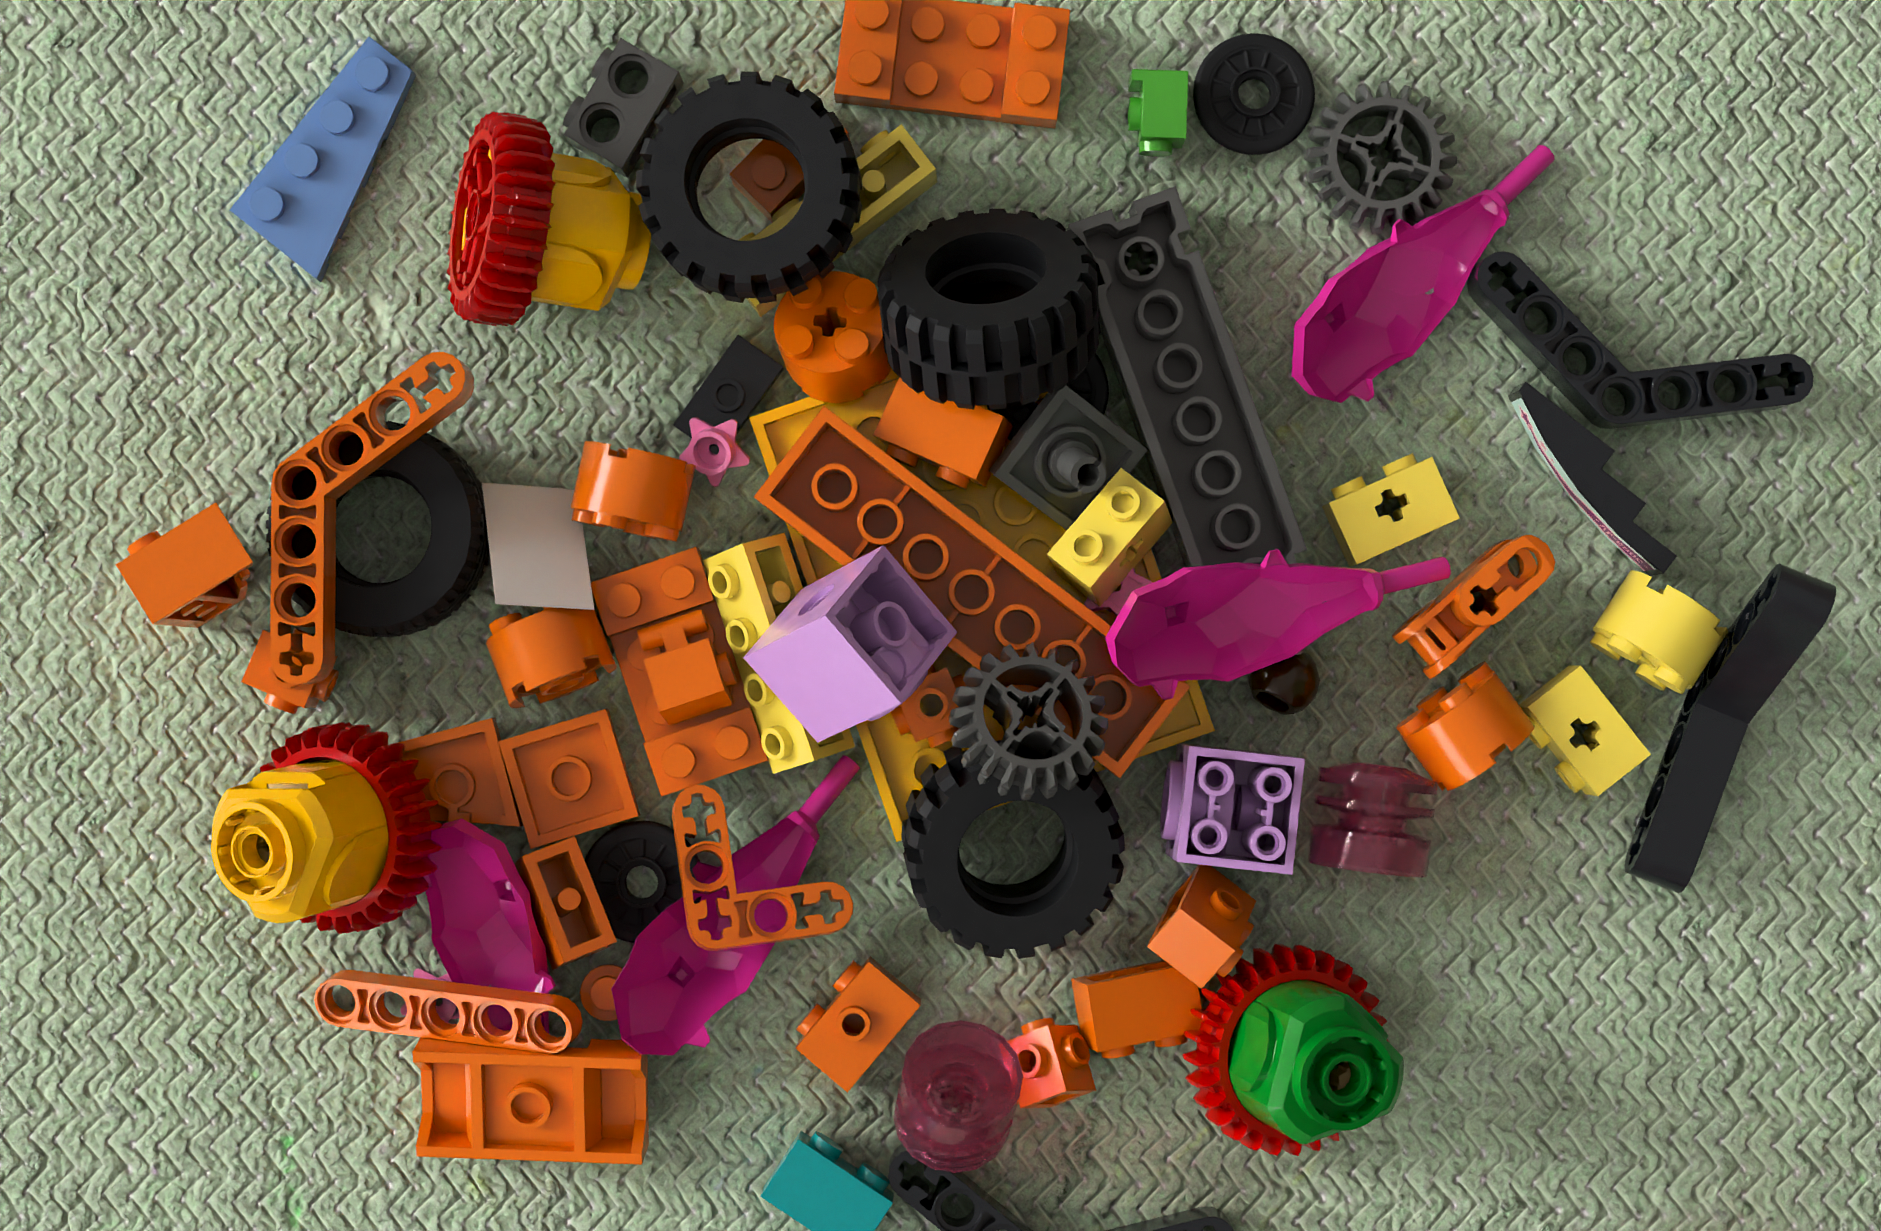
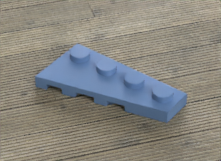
(317, 173)

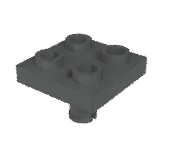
(1065, 456)

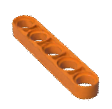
(470, 999)

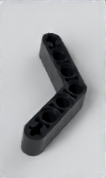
(1604, 369)
(1714, 719)
(992, 1216)

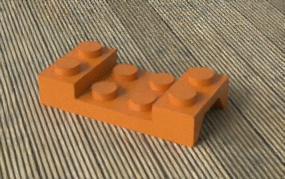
(954, 59)
(701, 745)
(533, 1104)

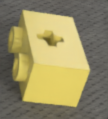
(1422, 501)
(1110, 537)
(1611, 743)

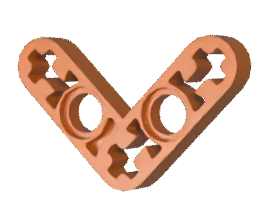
(741, 907)

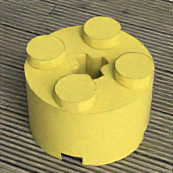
(1659, 632)

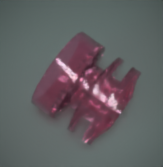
(1372, 821)
(963, 1069)

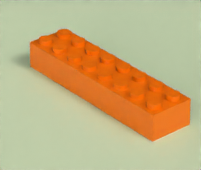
(858, 498)

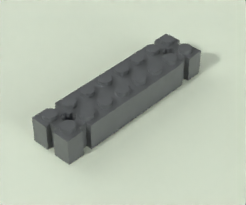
(1187, 389)

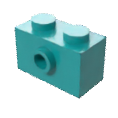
(825, 1189)

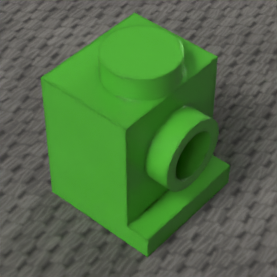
(1159, 110)

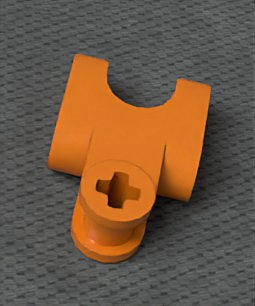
(1449, 617)

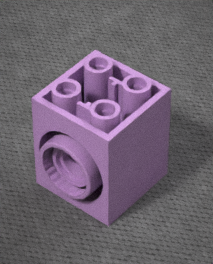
(851, 645)
(1232, 808)

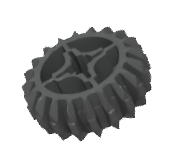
(1403, 164)
(1045, 737)

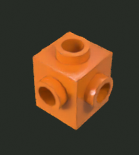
(282, 694)
(934, 728)
(1052, 1064)

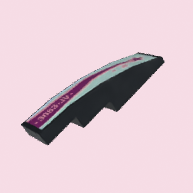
(1577, 464)

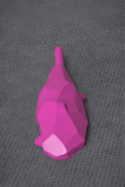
(1379, 304)
(1244, 616)
(484, 917)
(675, 985)

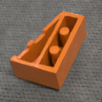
(188, 571)

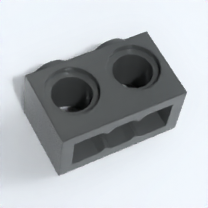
(633, 111)

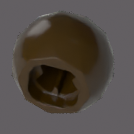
(1286, 685)

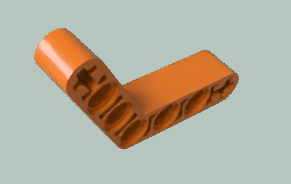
(319, 509)

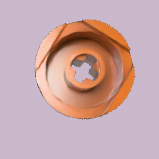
(833, 337)
(632, 491)
(548, 653)
(1465, 729)

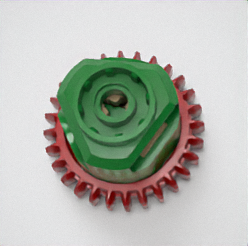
(1292, 1052)

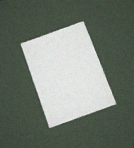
(536, 547)

